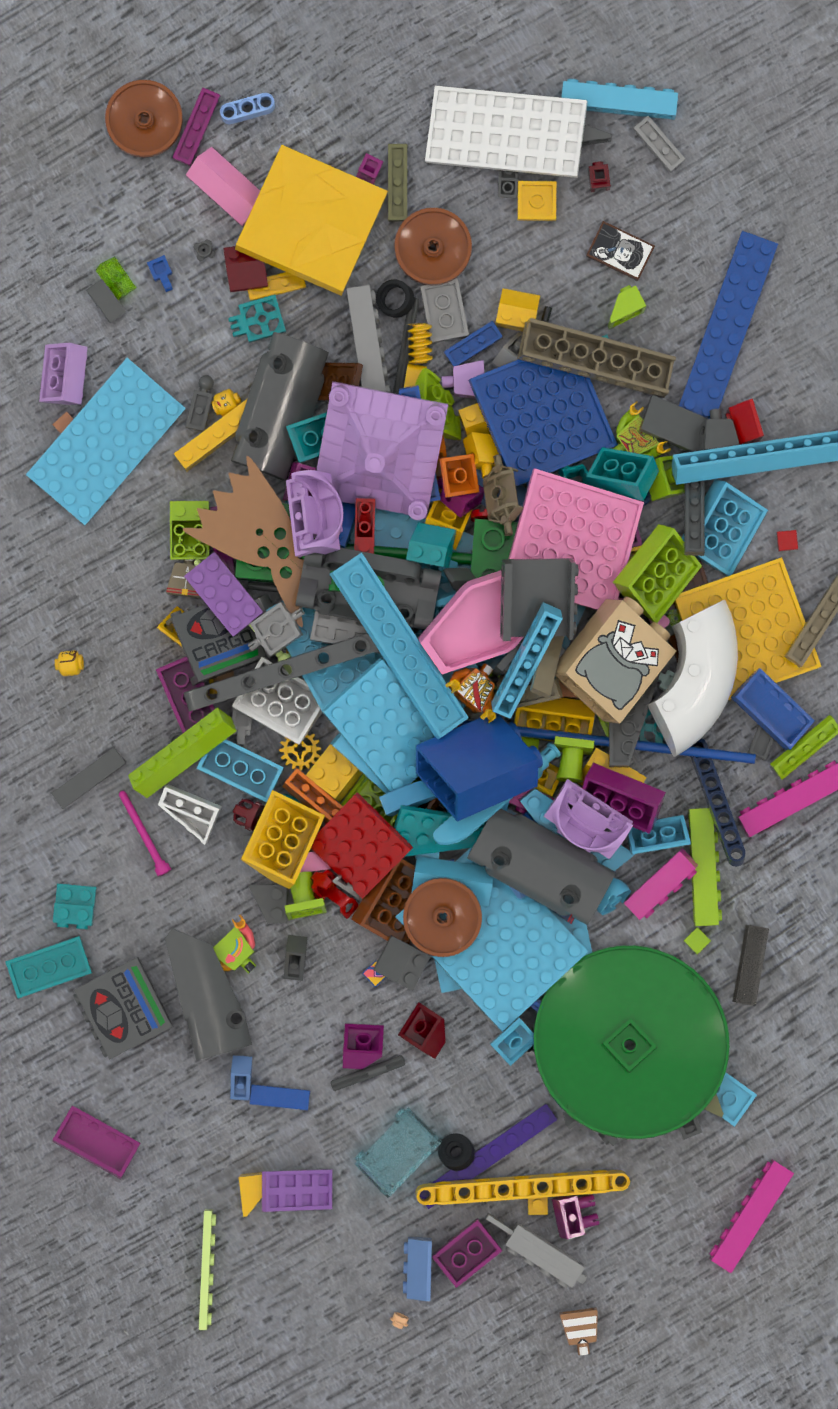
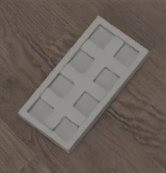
(334, 629)

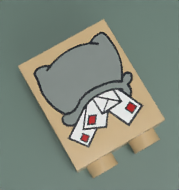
(614, 659)

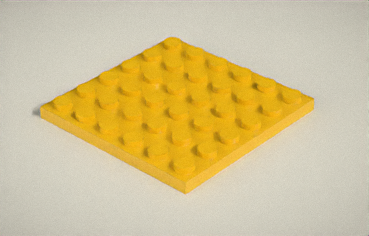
(763, 615)

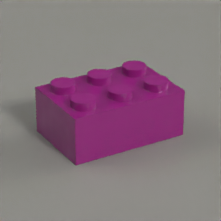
(466, 1252)

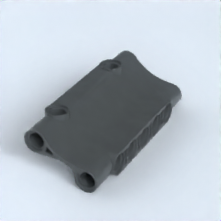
(409, 586)

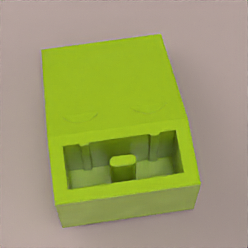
(182, 545)

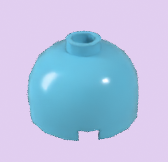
(616, 892)

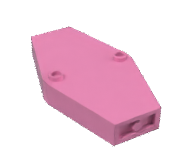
(468, 626)

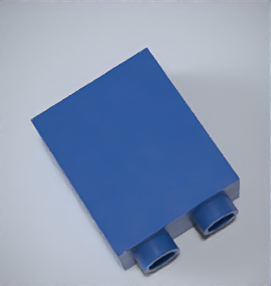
(478, 766)

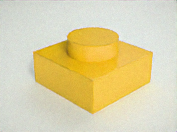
(538, 1206)

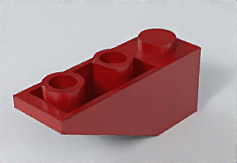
(364, 525)

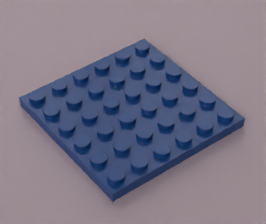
(541, 417)

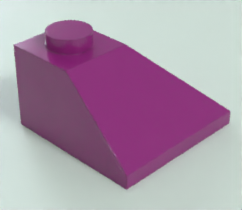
(362, 1045)

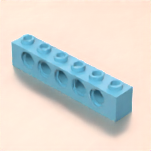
(526, 660)

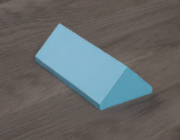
(471, 875)

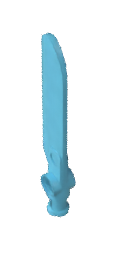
(454, 832)

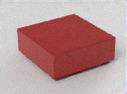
(787, 540)

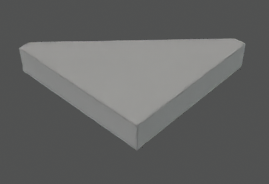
(346, 886)

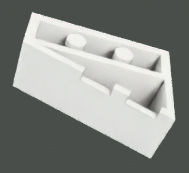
(191, 811)

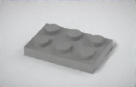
(444, 311)

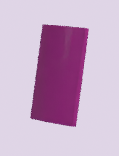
(96, 1142)

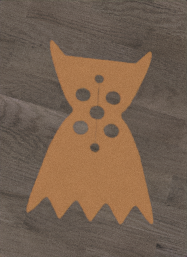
(235, 526)

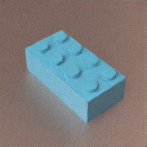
(242, 769)

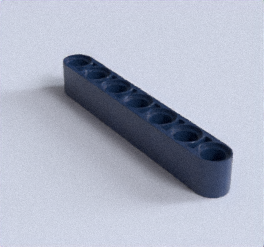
(718, 810)

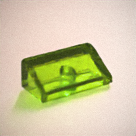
(115, 278)

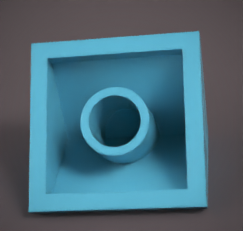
(513, 1041)

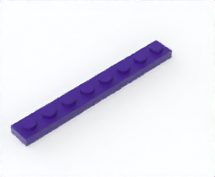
(500, 1146)

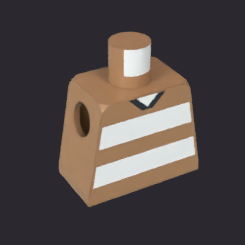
(580, 1328)

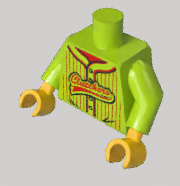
(633, 440)

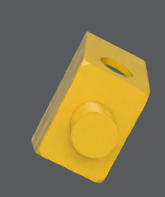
(483, 449)

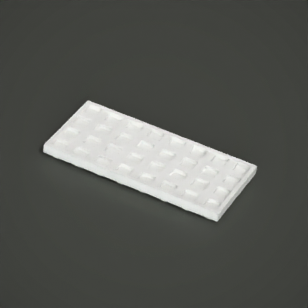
(506, 131)

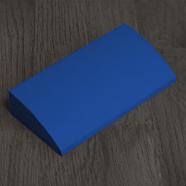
(772, 709)

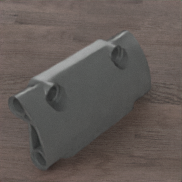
(280, 395)
(542, 865)

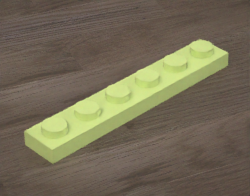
(206, 1277)

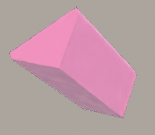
(224, 184)

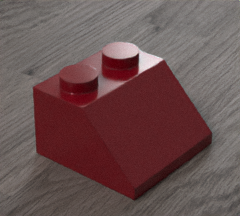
(244, 271)

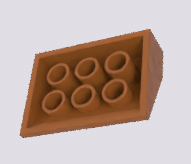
(386, 901)

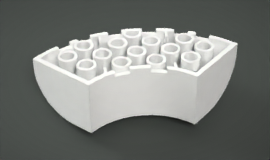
(701, 678)

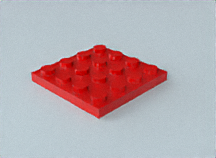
(360, 845)

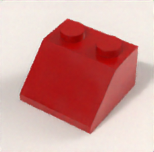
(745, 422)

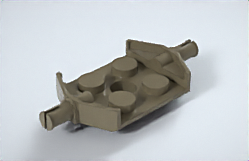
(505, 507)

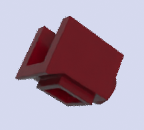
(599, 183)

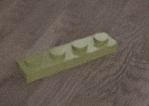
(397, 182)

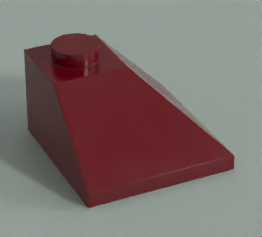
(424, 1030)

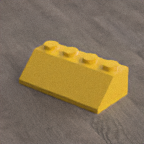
(557, 715)

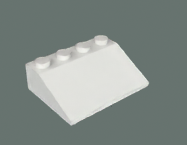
(282, 706)

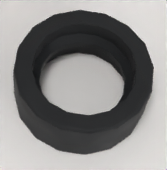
(382, 293)

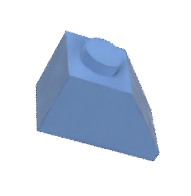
(241, 1077)

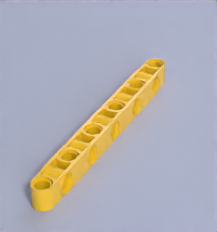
(522, 1187)

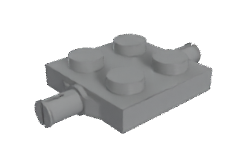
(276, 629)

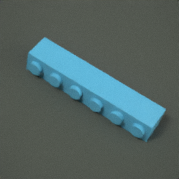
(623, 100)

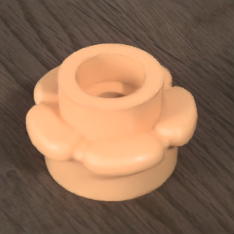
(399, 1320)

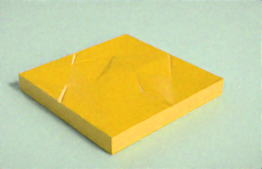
(311, 220)

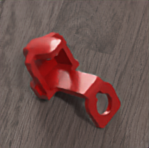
(325, 888)

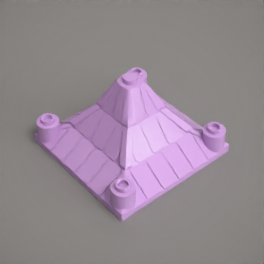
(382, 447)

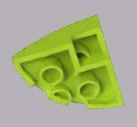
(432, 390)

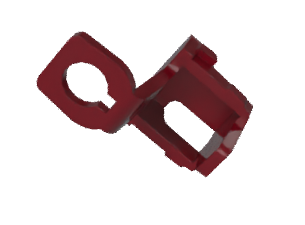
(251, 815)

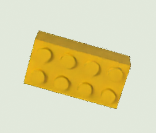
(334, 773)

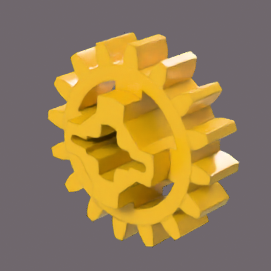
(309, 749)

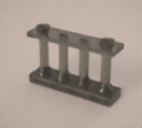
(750, 965)

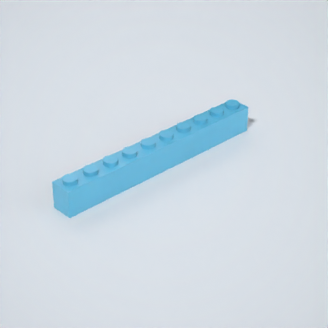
(755, 457)

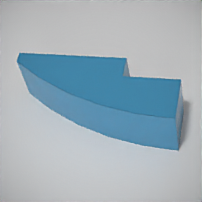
(410, 795)

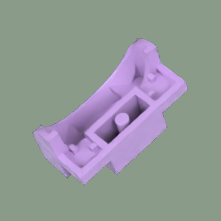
(314, 515)
(587, 820)

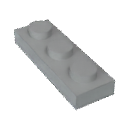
(659, 144)

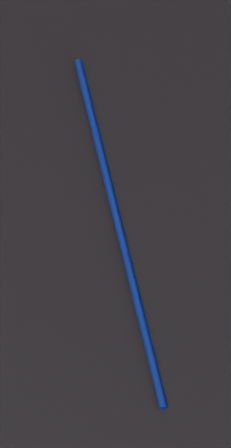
(641, 745)

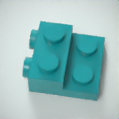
(74, 906)

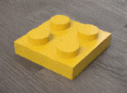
(536, 200)

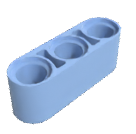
(257, 111)

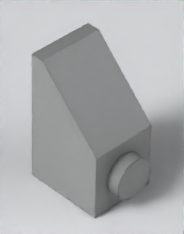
(509, 352)

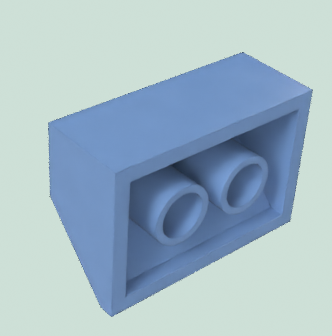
(418, 1268)

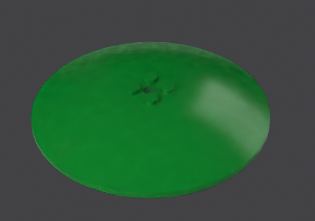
(639, 999)

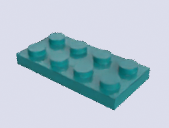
(48, 967)

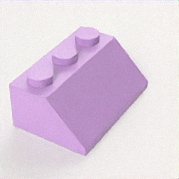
(63, 374)

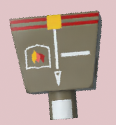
(178, 584)

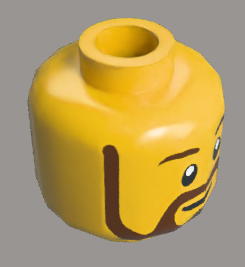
(69, 663)

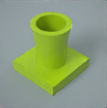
(572, 757)
(304, 899)

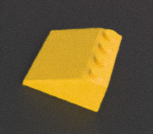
(282, 839)

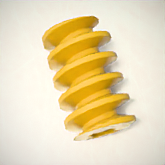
(420, 343)

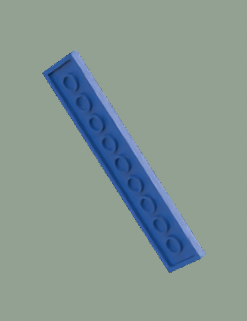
(728, 324)

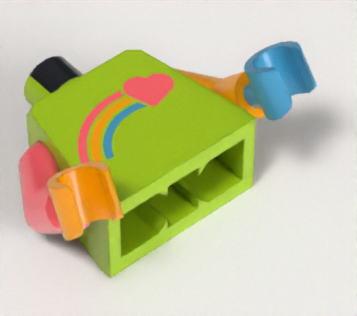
(236, 948)

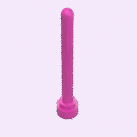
(161, 866)

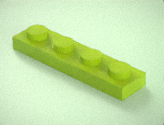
(805, 747)

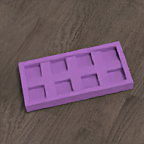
(223, 594)
(296, 1190)

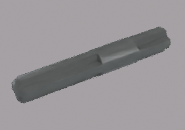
(367, 1073)

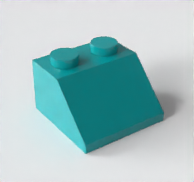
(431, 545)

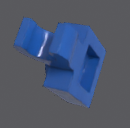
(160, 271)

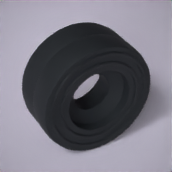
(464, 1159)

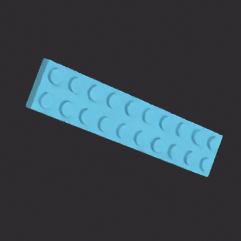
(399, 645)

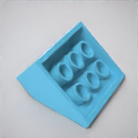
(729, 525)

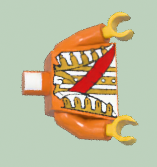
(474, 689)

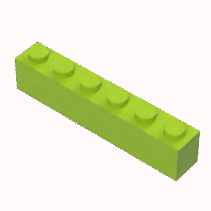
(182, 752)
(704, 882)

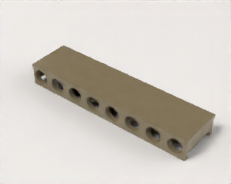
(596, 357)

